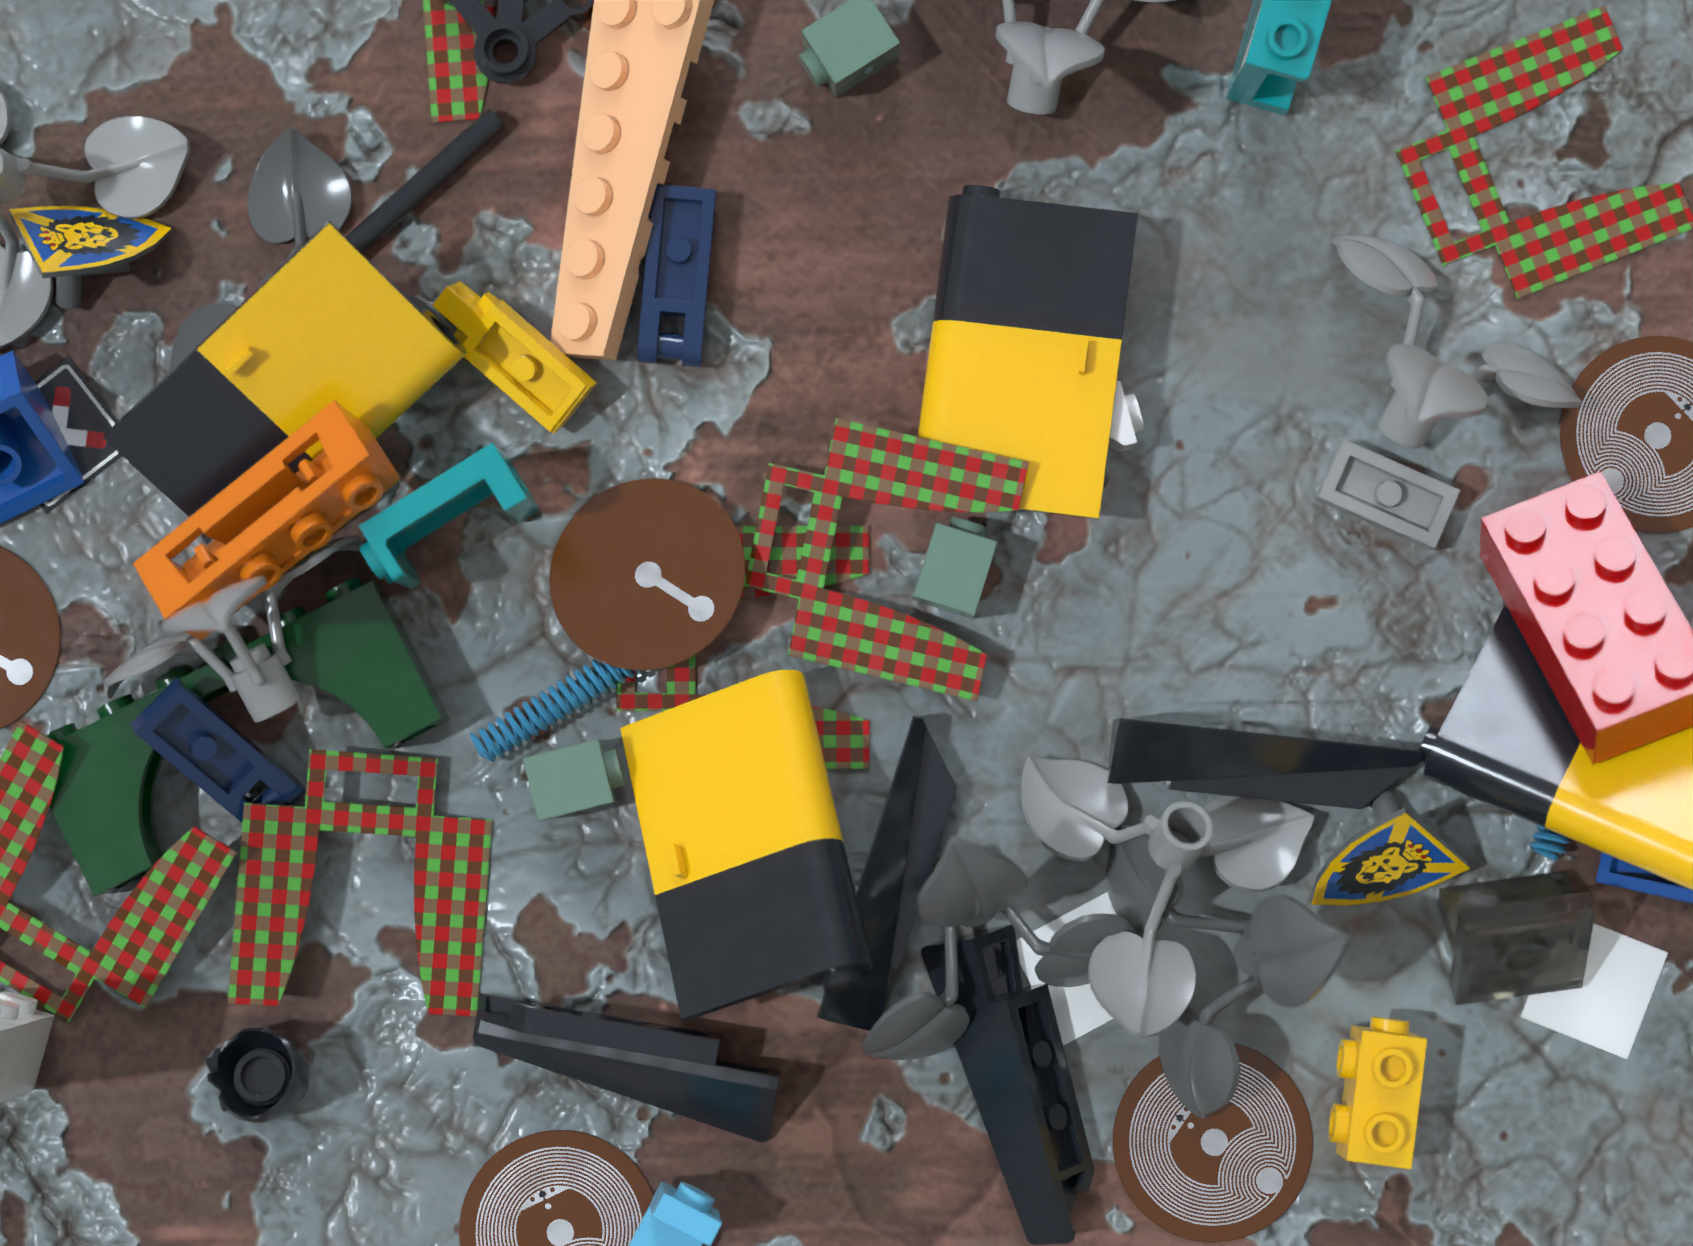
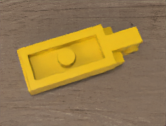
(515, 356)

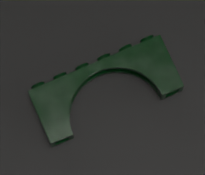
(343, 647)

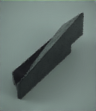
(1254, 763)
(896, 872)
(635, 1059)
(1019, 1080)

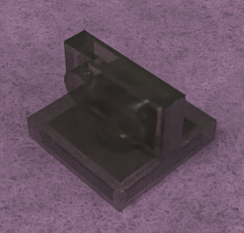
(1516, 937)

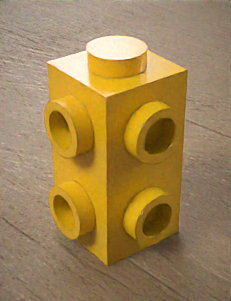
(1379, 1093)

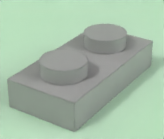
(1387, 494)

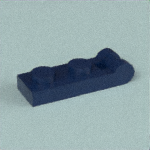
(677, 273)
(212, 751)

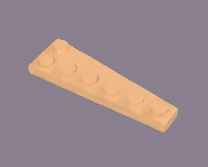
(624, 126)

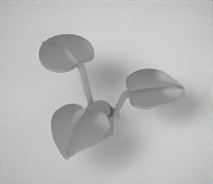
(1046, 56)
(134, 175)
(1428, 386)
(257, 673)
(1252, 847)

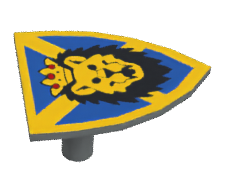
(83, 242)
(1386, 860)

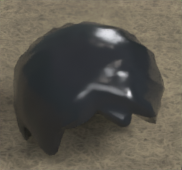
(259, 1074)

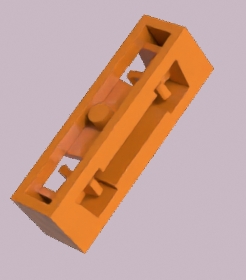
(272, 514)

